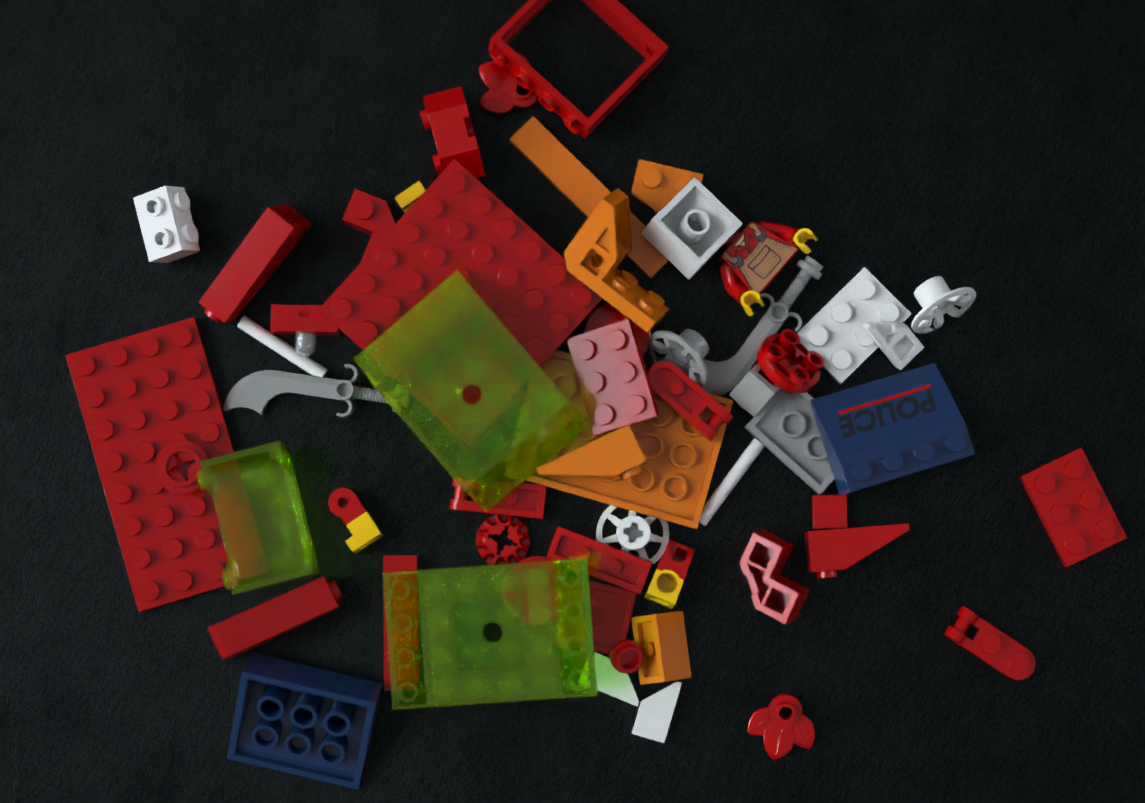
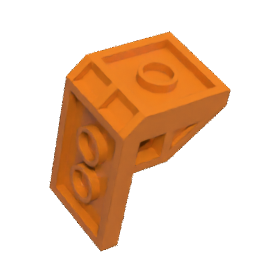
(598, 253)

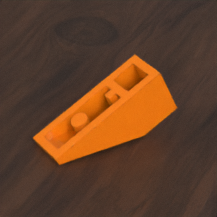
(603, 458)

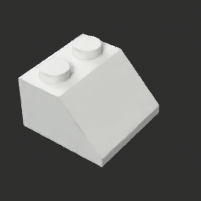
(691, 228)

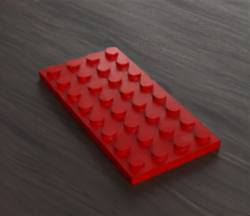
(133, 404)

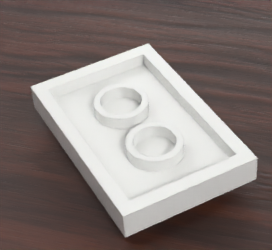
(838, 329)

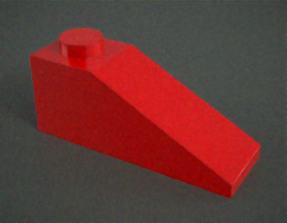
(840, 548)

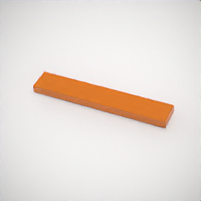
(580, 187)

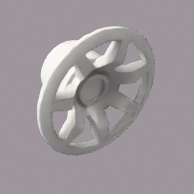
(937, 300)
(633, 533)

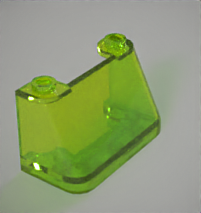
(260, 517)

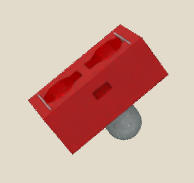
(304, 323)

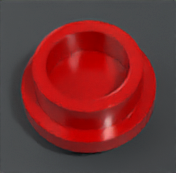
(626, 656)

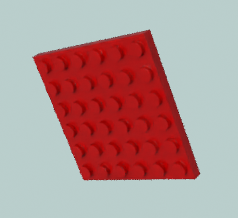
(470, 231)

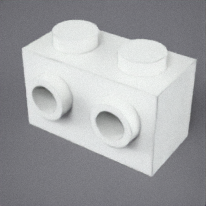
(167, 224)

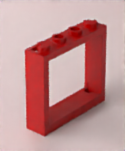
(619, 19)

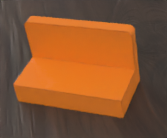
(663, 646)

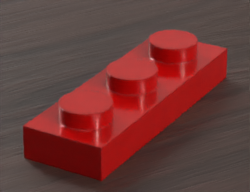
(603, 559)

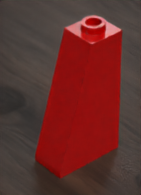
(254, 262)
(275, 617)

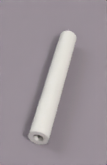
(281, 347)
(730, 481)

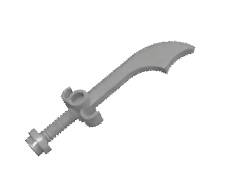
(727, 374)
(262, 386)

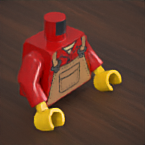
(758, 258)

